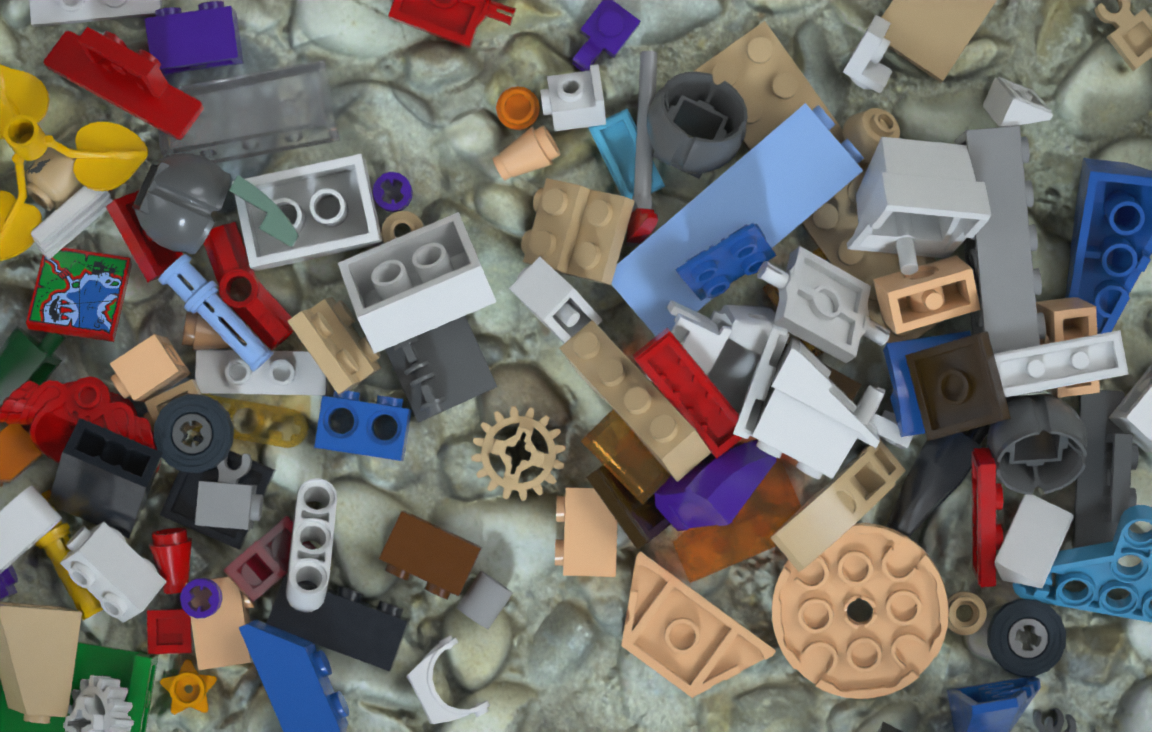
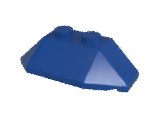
(295, 680)

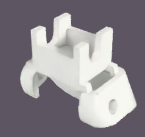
(725, 344)

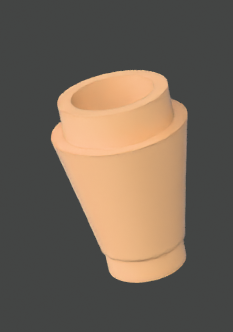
(527, 153)

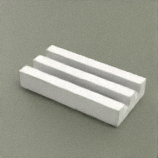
(69, 220)

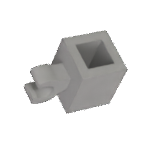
(228, 502)

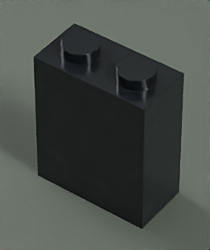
(104, 477)

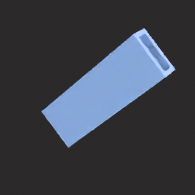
(771, 185)

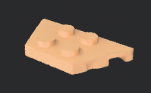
(684, 632)

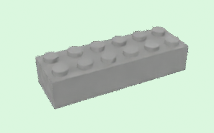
(1003, 246)

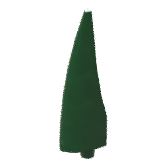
(27, 359)

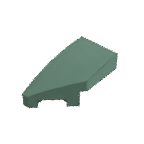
(275, 222)

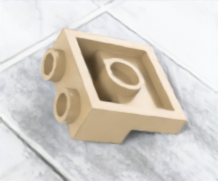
(577, 230)
(335, 344)

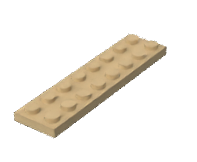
(772, 93)

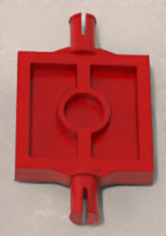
(450, 19)

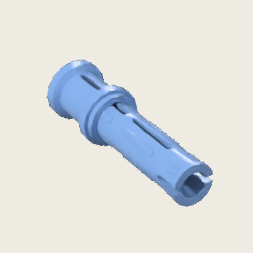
(196, 300)

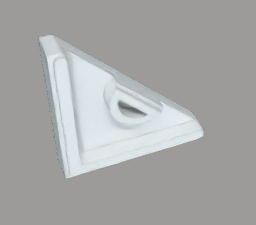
(761, 382)

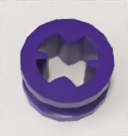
(379, 193)
(214, 600)

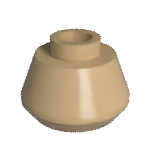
(867, 128)

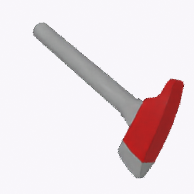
(643, 217)

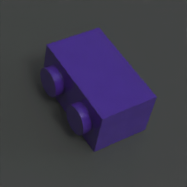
(194, 38)

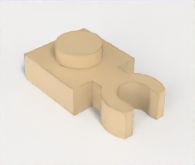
(1132, 33)

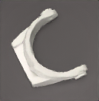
(423, 685)

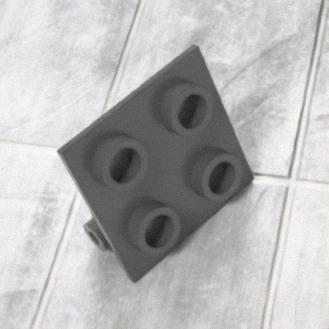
(441, 368)

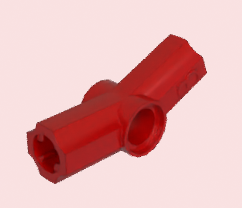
(260, 309)

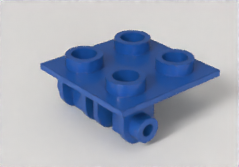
(739, 254)

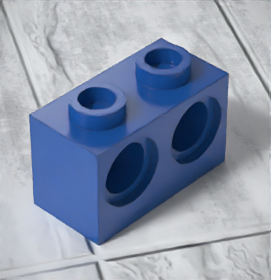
(361, 437)

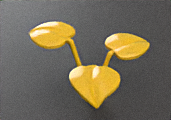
(104, 154)

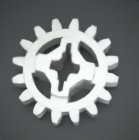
(99, 707)

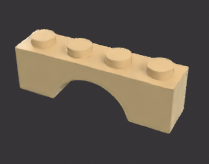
(635, 400)

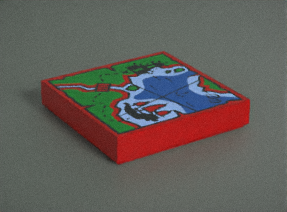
(79, 294)

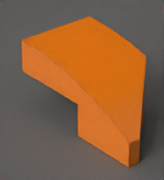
(16, 452)

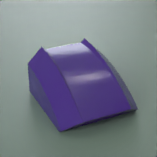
(714, 488)

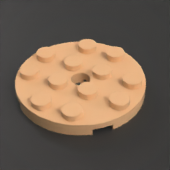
(869, 655)

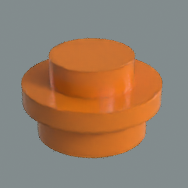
(518, 108)

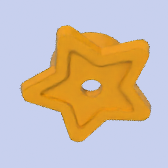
(176, 687)

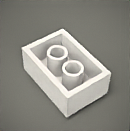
(327, 206)
(416, 283)

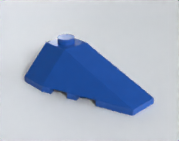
(1110, 236)
(991, 705)

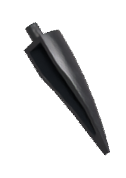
(933, 477)

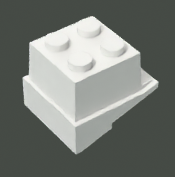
(918, 201)
(812, 416)

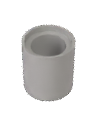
(484, 600)

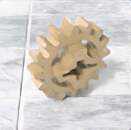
(499, 447)

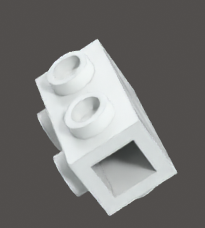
(112, 571)

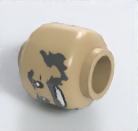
(52, 179)

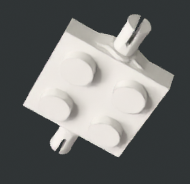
(823, 304)

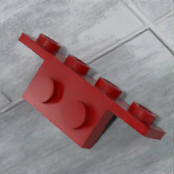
(124, 79)

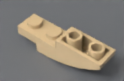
(838, 505)

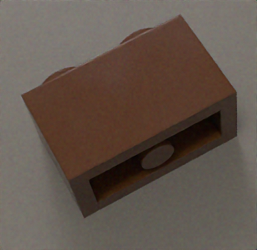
(429, 554)

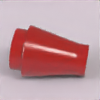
(172, 557)

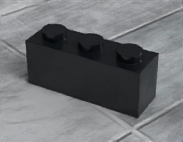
(345, 624)

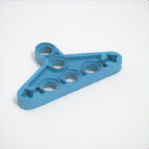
(1101, 572)

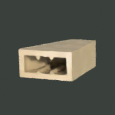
(38, 658)

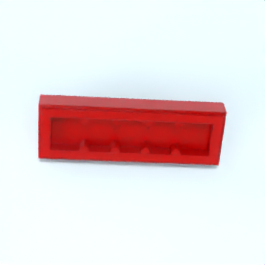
(689, 391)
(986, 534)

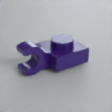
(607, 31)

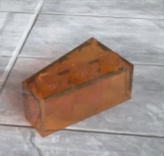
(718, 547)

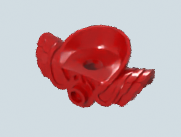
(57, 407)

